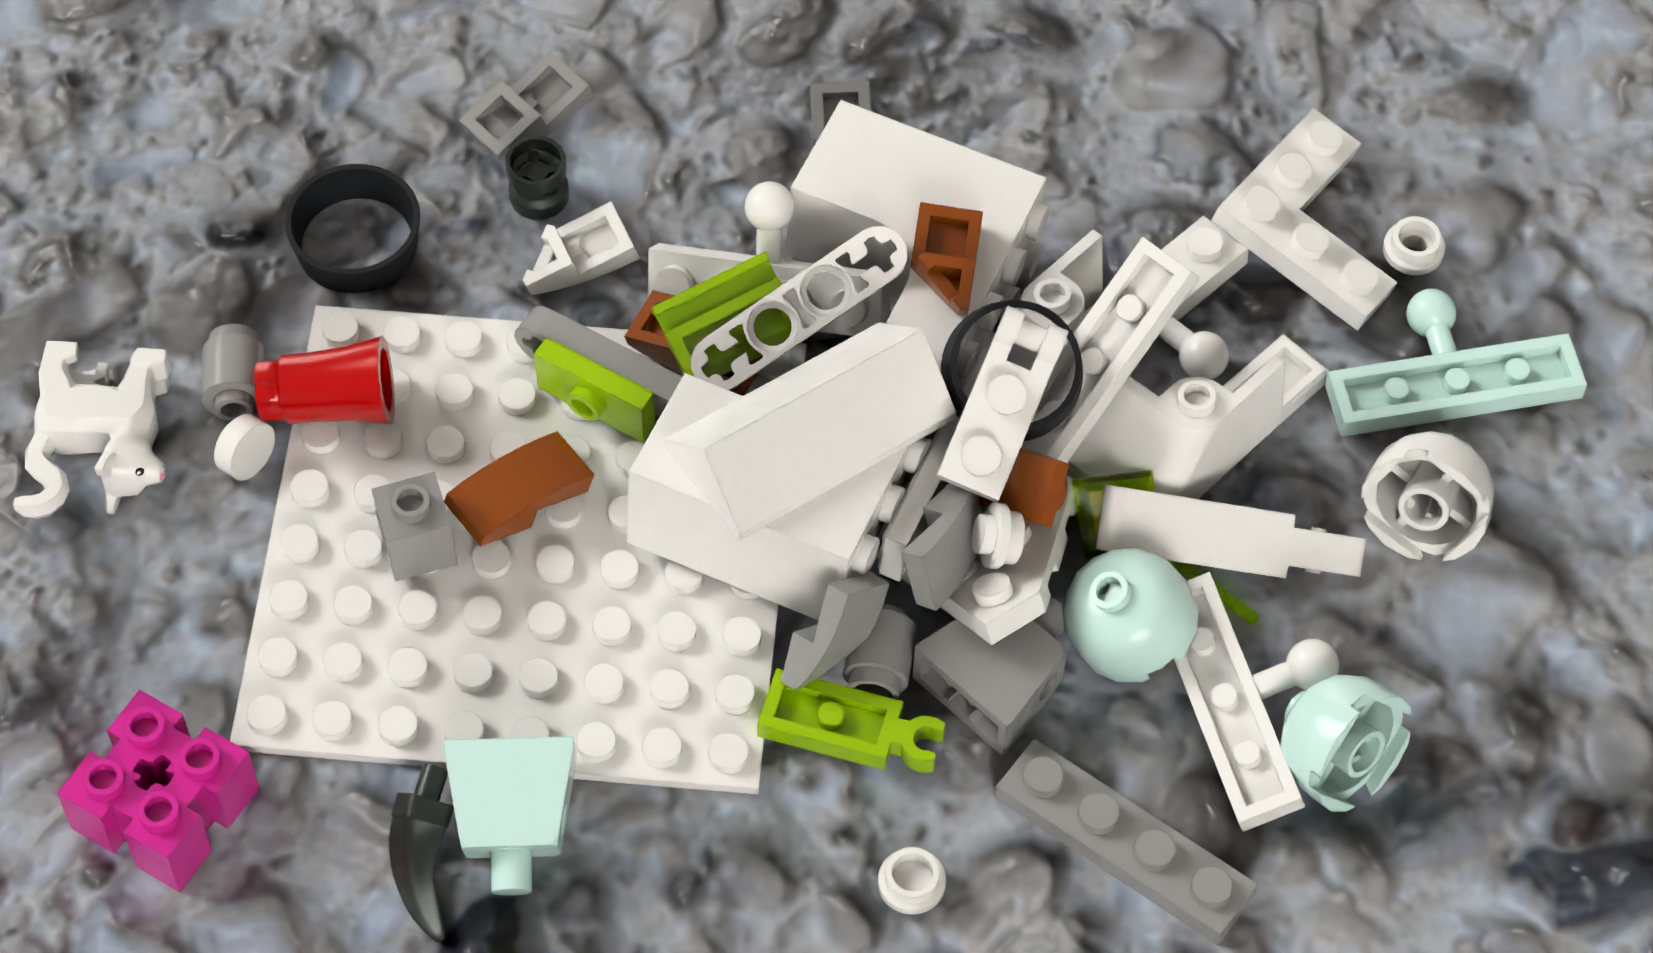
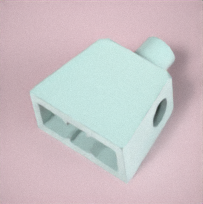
(511, 802)

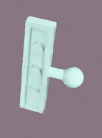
(1452, 381)

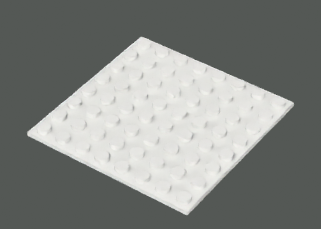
(525, 634)

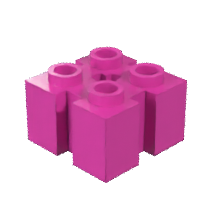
(159, 790)

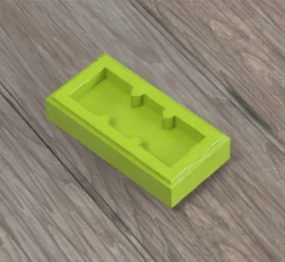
(594, 390)

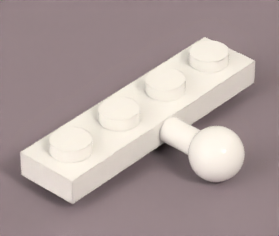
(769, 209)
(1215, 259)
(1232, 708)

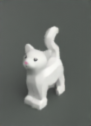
(88, 416)

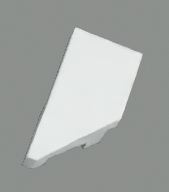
(581, 251)

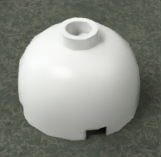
(1429, 496)

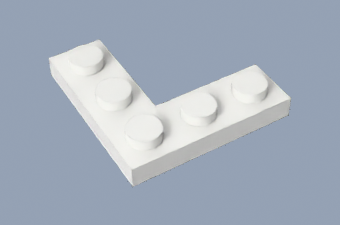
(1270, 221)

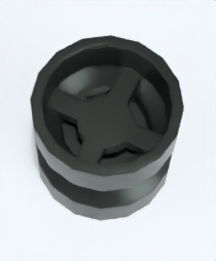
(537, 177)

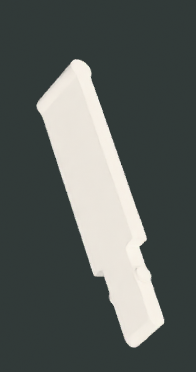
(1221, 535)

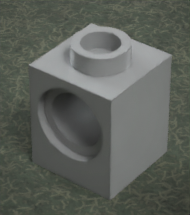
(414, 526)

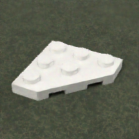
(1009, 597)

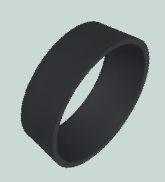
(348, 183)
(950, 373)

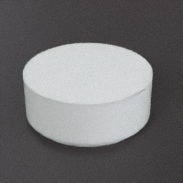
(244, 447)

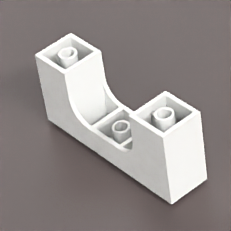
(855, 178)

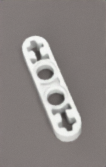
(794, 302)

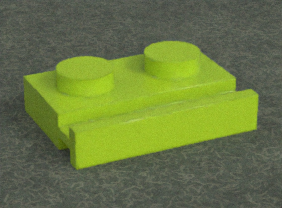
(713, 303)

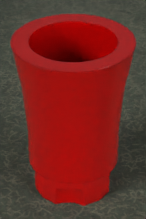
(328, 385)

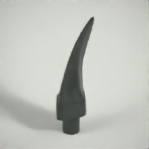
(414, 845)

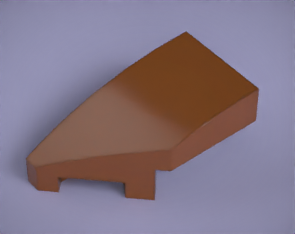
(947, 252)

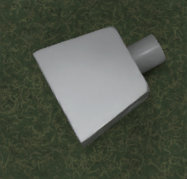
(994, 685)

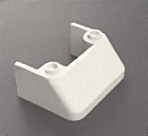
(1183, 435)

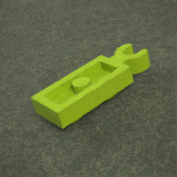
(847, 724)

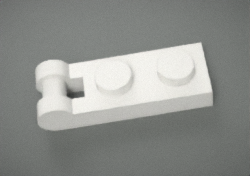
(1001, 407)

